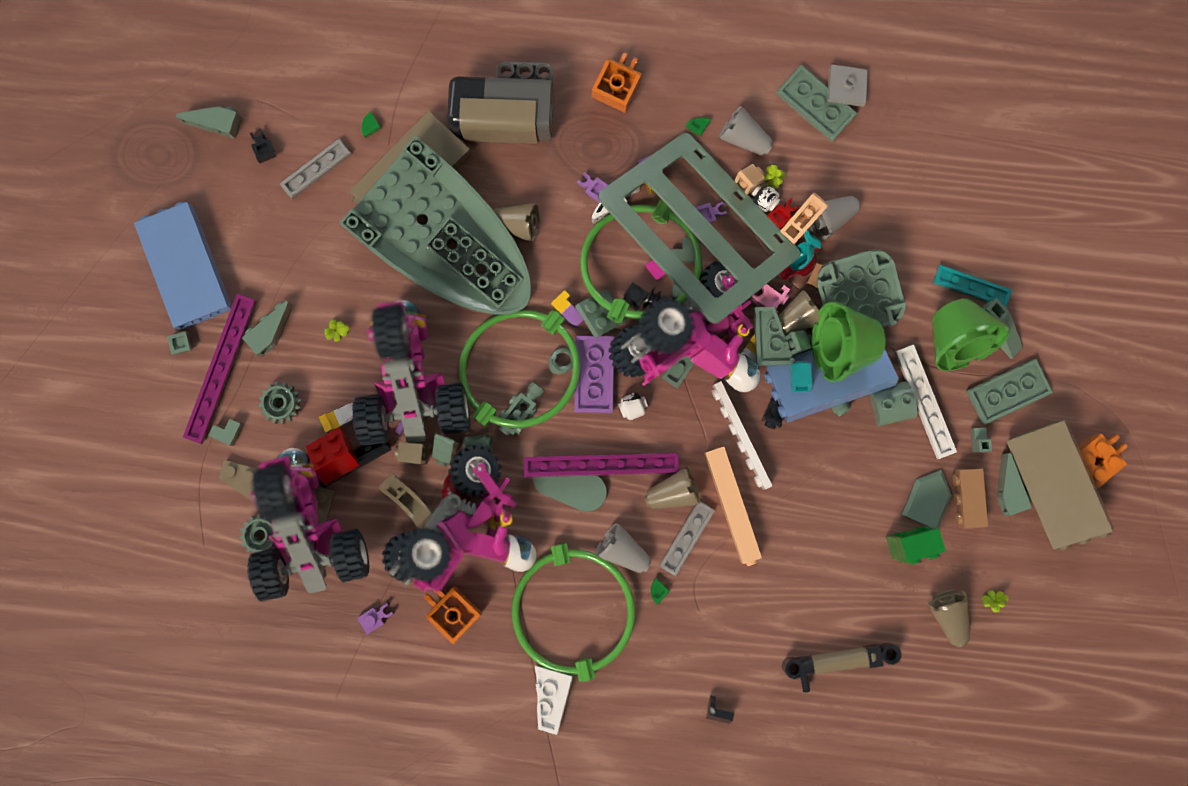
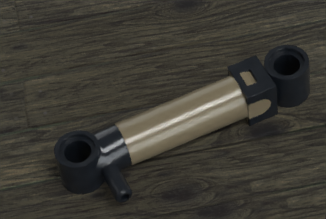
(868, 656)

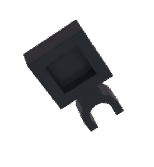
(262, 147)

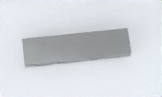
(315, 169)
(686, 538)

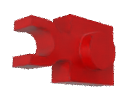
(781, 215)

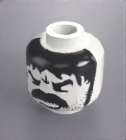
(766, 197)
(632, 406)

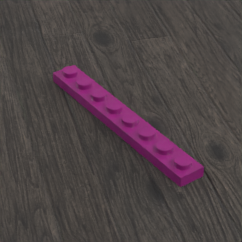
(219, 369)
(601, 465)

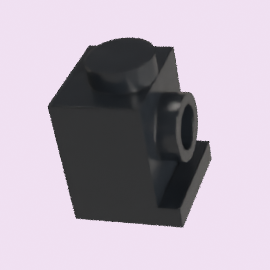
(635, 296)

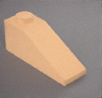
(804, 218)

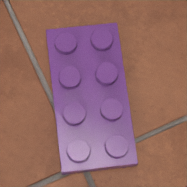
(595, 381)

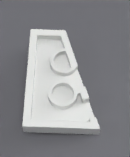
(552, 698)

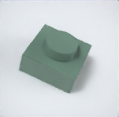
(179, 343)

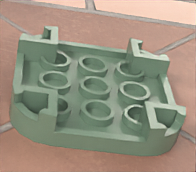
(865, 284)

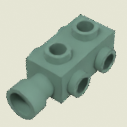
(516, 413)

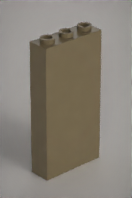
(433, 134)
(1060, 485)

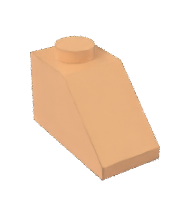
(750, 178)

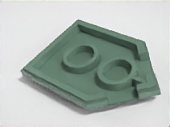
(928, 500)

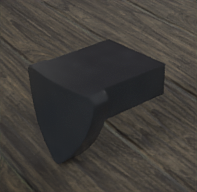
(716, 714)

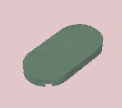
(580, 492)

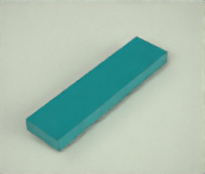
(970, 285)

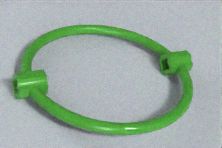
(619, 308)
(551, 323)
(585, 667)

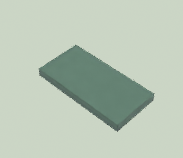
(810, 99)
(1009, 391)

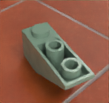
(267, 333)
(1013, 343)
(1010, 491)

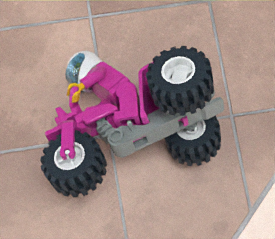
(682, 330)
(405, 390)
(287, 497)
(435, 550)

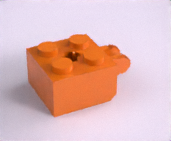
(613, 74)
(1107, 459)
(441, 613)

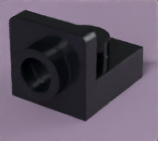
(771, 416)

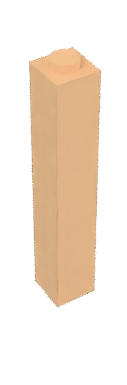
(733, 506)

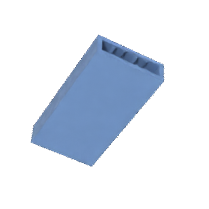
(183, 265)
(823, 392)

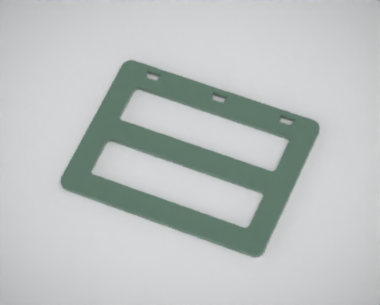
(748, 279)

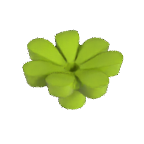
(774, 176)
(336, 330)
(994, 600)

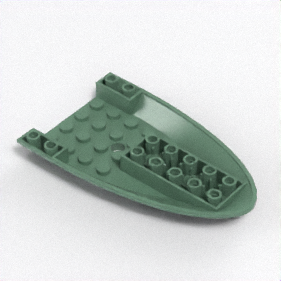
(429, 186)

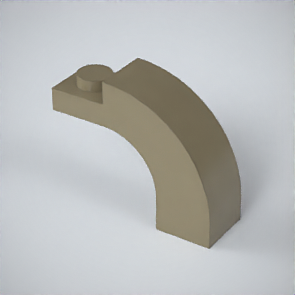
(407, 499)

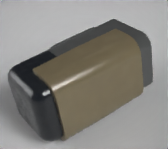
(503, 107)

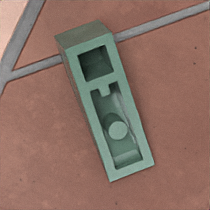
(214, 119)
(799, 342)
(444, 449)

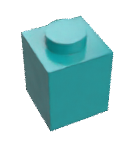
(800, 377)

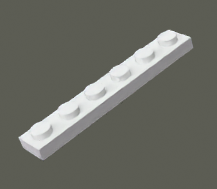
(926, 402)
(744, 442)

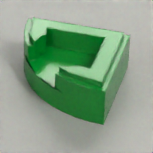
(369, 125)
(698, 125)
(658, 591)

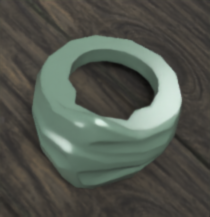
(554, 368)

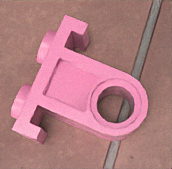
(770, 297)

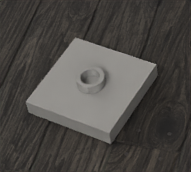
(847, 85)

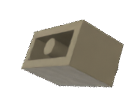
(411, 453)

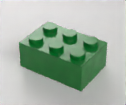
(916, 544)

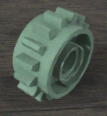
(270, 399)
(251, 531)

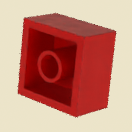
(332, 456)

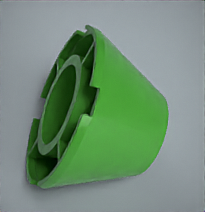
(965, 333)
(845, 341)

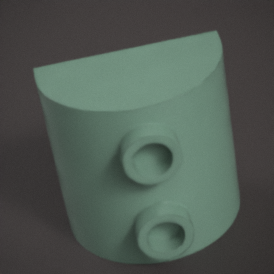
(894, 404)

